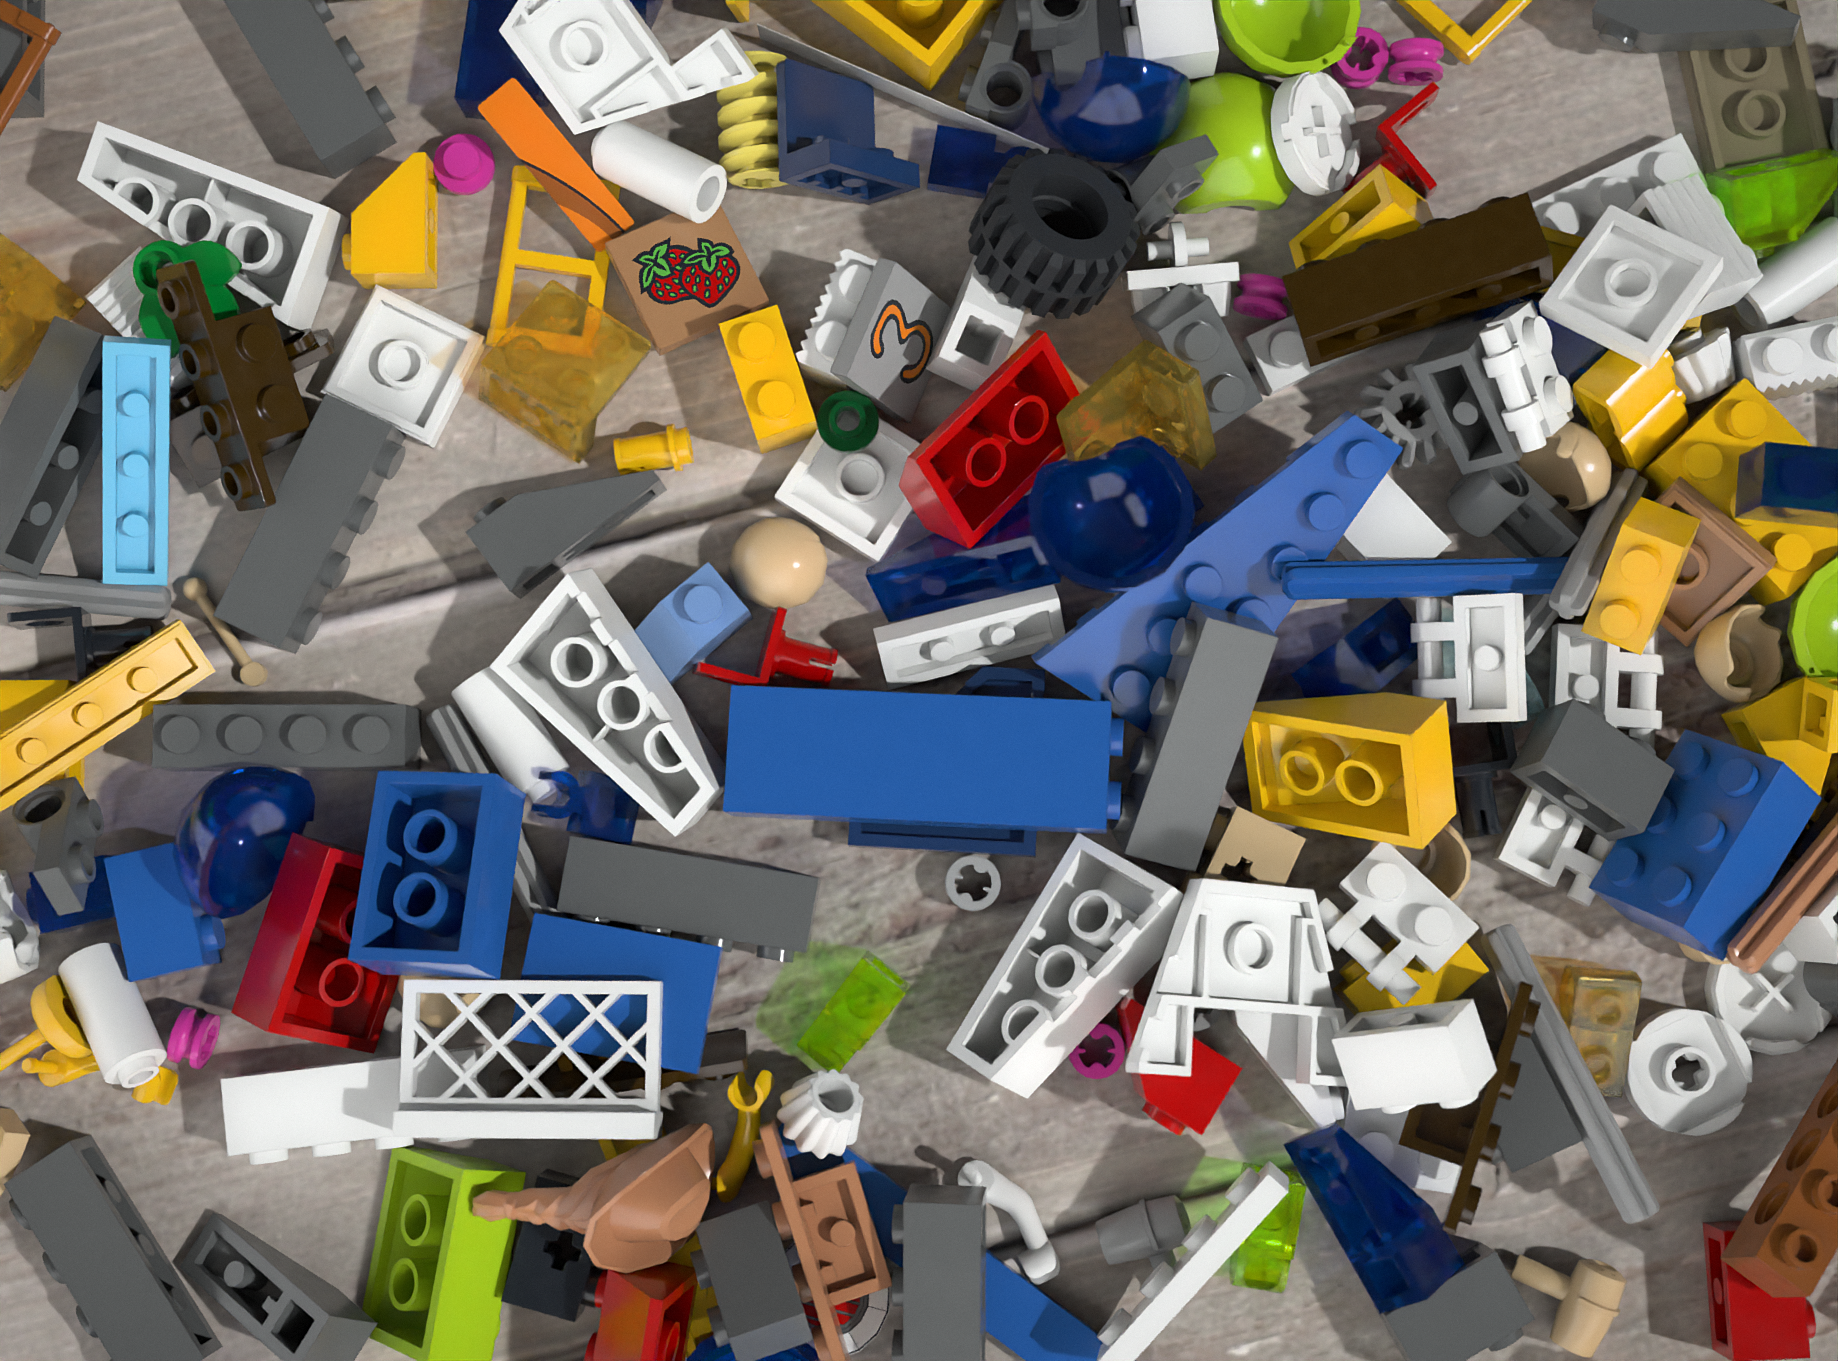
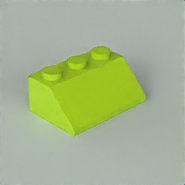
(433, 1263)

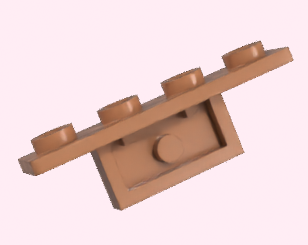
(832, 1236)

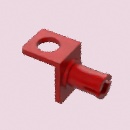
(1396, 155)
(778, 655)

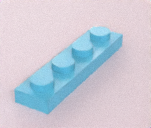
(136, 460)

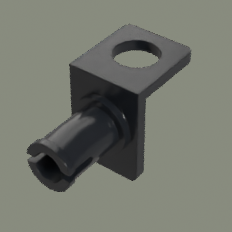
(91, 647)
(1475, 785)

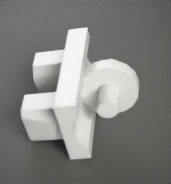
(1208, 279)

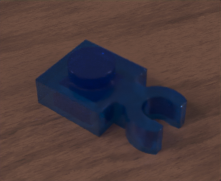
(966, 161)
(593, 803)

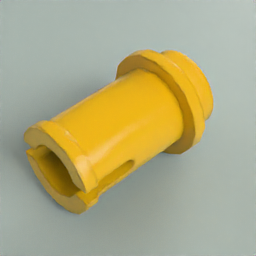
(654, 451)

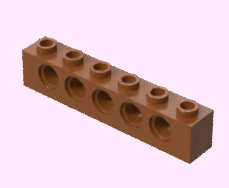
(1794, 1218)

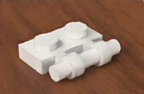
(1522, 363)
(1487, 656)
(1590, 670)
(1543, 843)
(1407, 909)

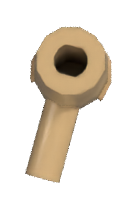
(1586, 1298)

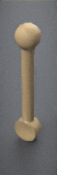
(251, 672)

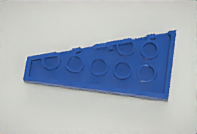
(1226, 565)

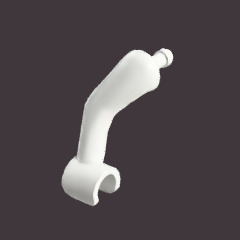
(1040, 1259)

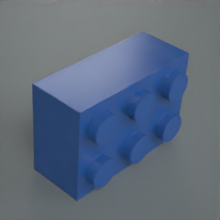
(1708, 844)
(438, 875)

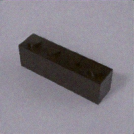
(1419, 278)

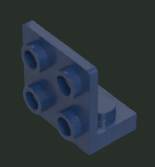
(830, 137)

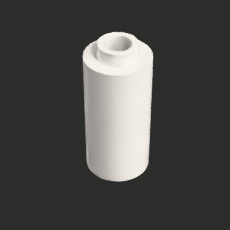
(659, 170)
(1792, 279)
(510, 732)
(113, 1015)

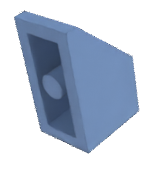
(692, 622)

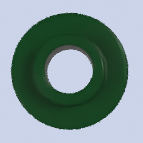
(853, 440)

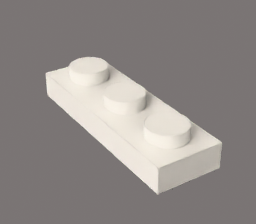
(969, 636)

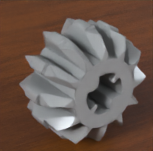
(1387, 400)

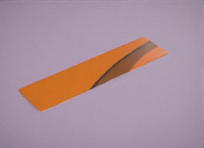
(555, 164)

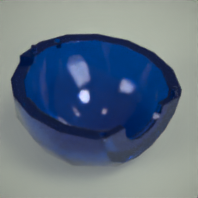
(1115, 109)
(1112, 516)
(237, 836)

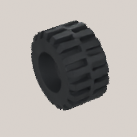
(1053, 233)

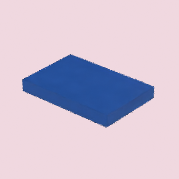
(594, 952)

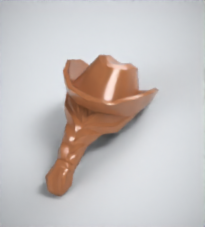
(628, 1208)

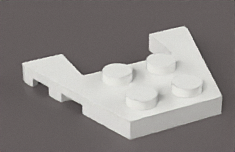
(608, 66)
(1248, 953)

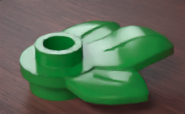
(216, 267)

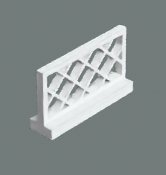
(529, 1117)

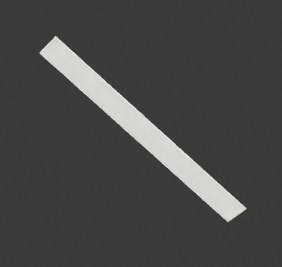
(894, 89)

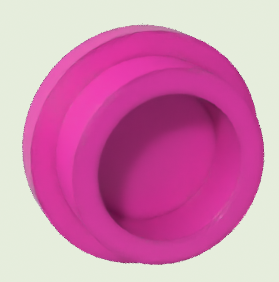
(464, 164)

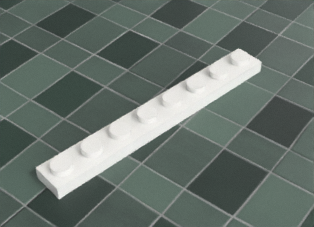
(1576, 209)

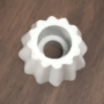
(1702, 362)
(822, 1113)

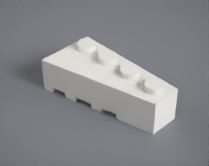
(278, 236)
(613, 702)
(1067, 966)

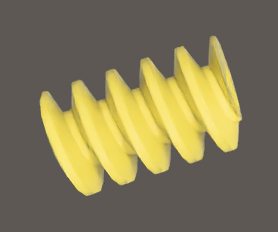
(751, 126)

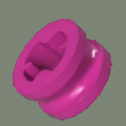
(1415, 61)
(1355, 78)
(1261, 297)
(193, 1038)
(1095, 1069)

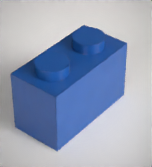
(156, 918)

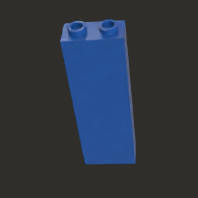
(922, 759)

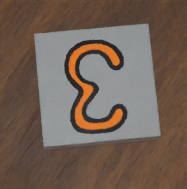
(891, 340)

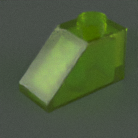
(1775, 197)

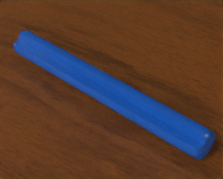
(1420, 577)

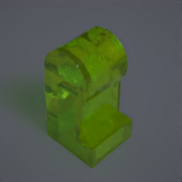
(854, 1013)
(1266, 1254)

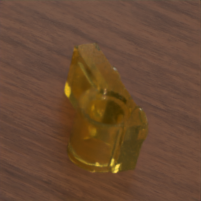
(1601, 1017)

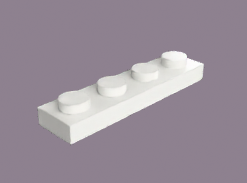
(1208, 1248)

